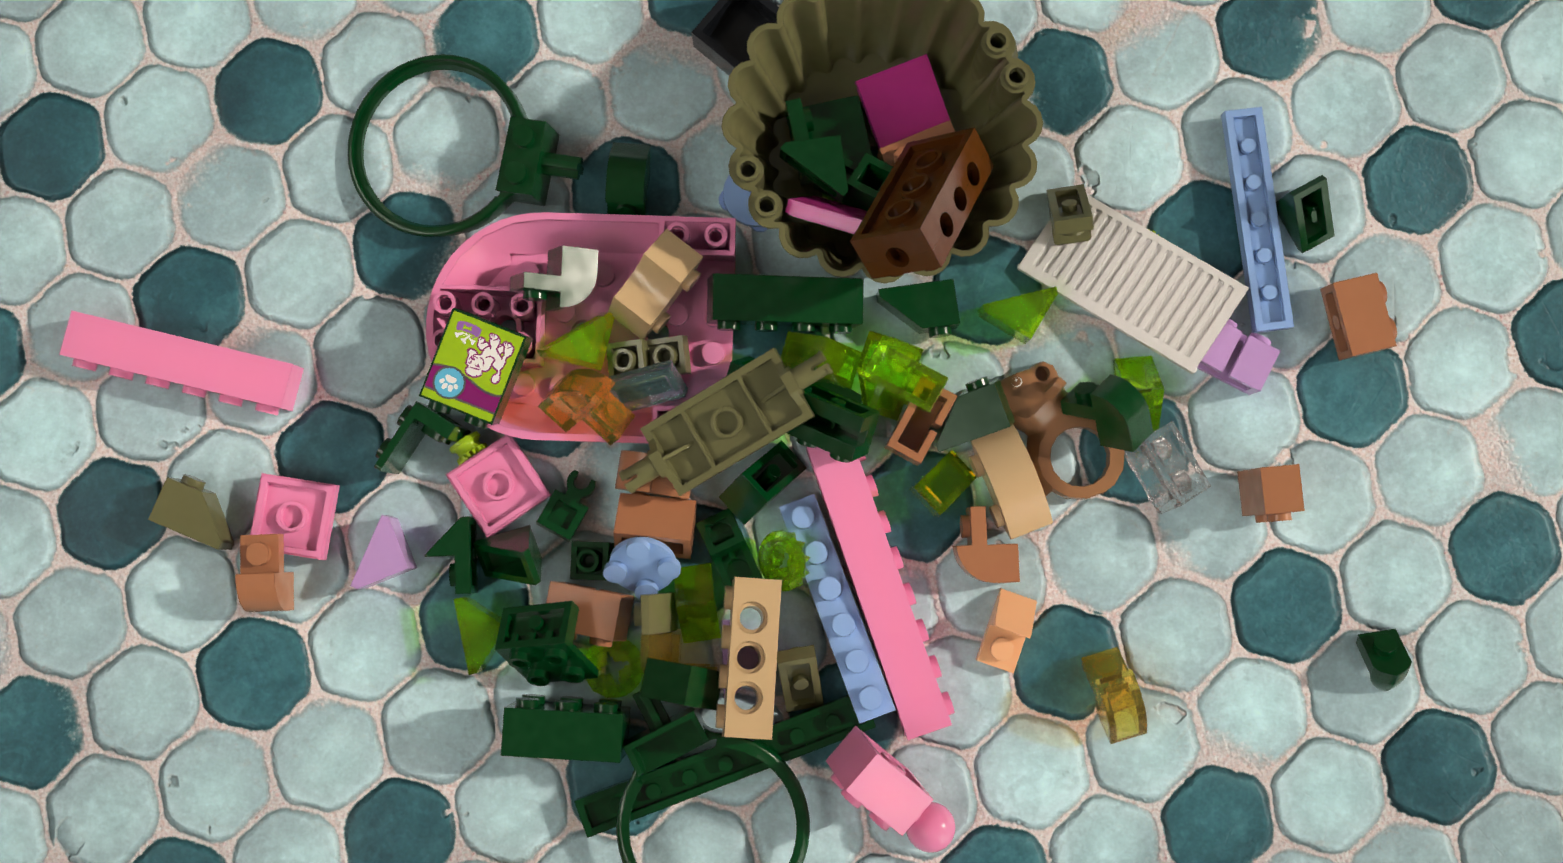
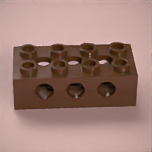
(923, 204)

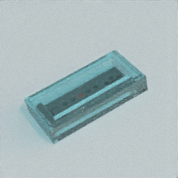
(649, 386)

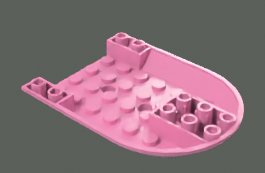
(479, 283)

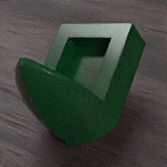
(1384, 658)

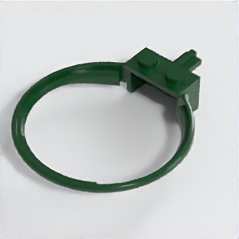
(526, 160)
(679, 734)

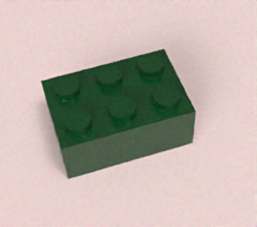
(565, 729)

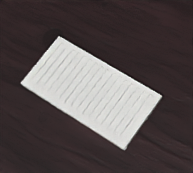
(1139, 285)

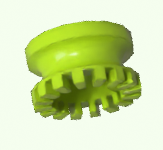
(467, 447)

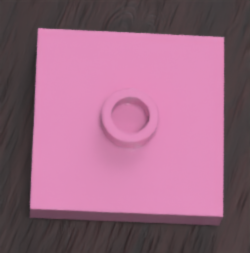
(498, 485)
(299, 511)

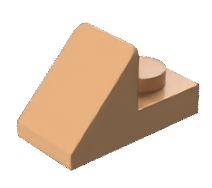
(1006, 630)

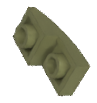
(641, 353)
(656, 613)

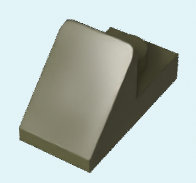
(1070, 214)
(799, 678)

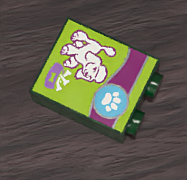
(475, 368)

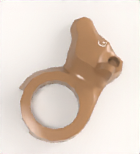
(1037, 411)

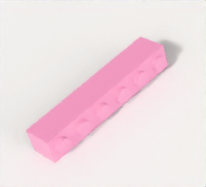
(181, 361)

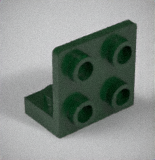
(829, 119)
(414, 424)
(541, 644)

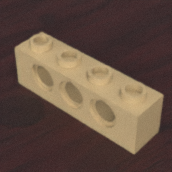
(764, 597)

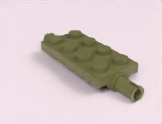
(726, 422)

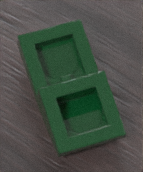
(728, 547)

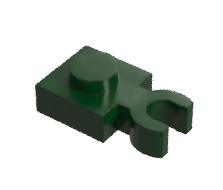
(564, 511)

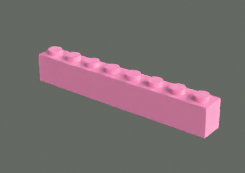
(882, 594)

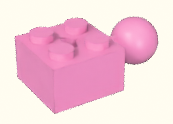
(889, 792)

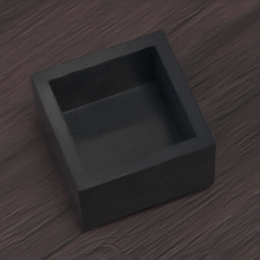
(727, 27)

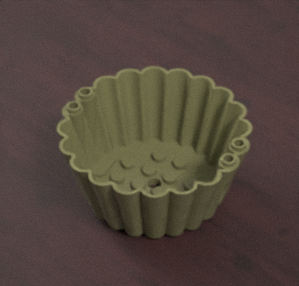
(819, 55)

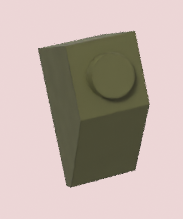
(192, 512)

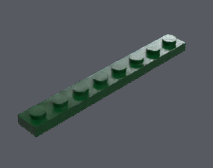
(720, 766)

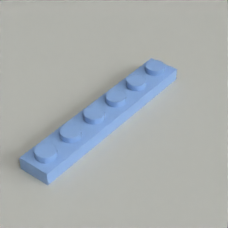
(1257, 220)
(838, 611)

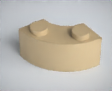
(655, 285)
(1011, 481)

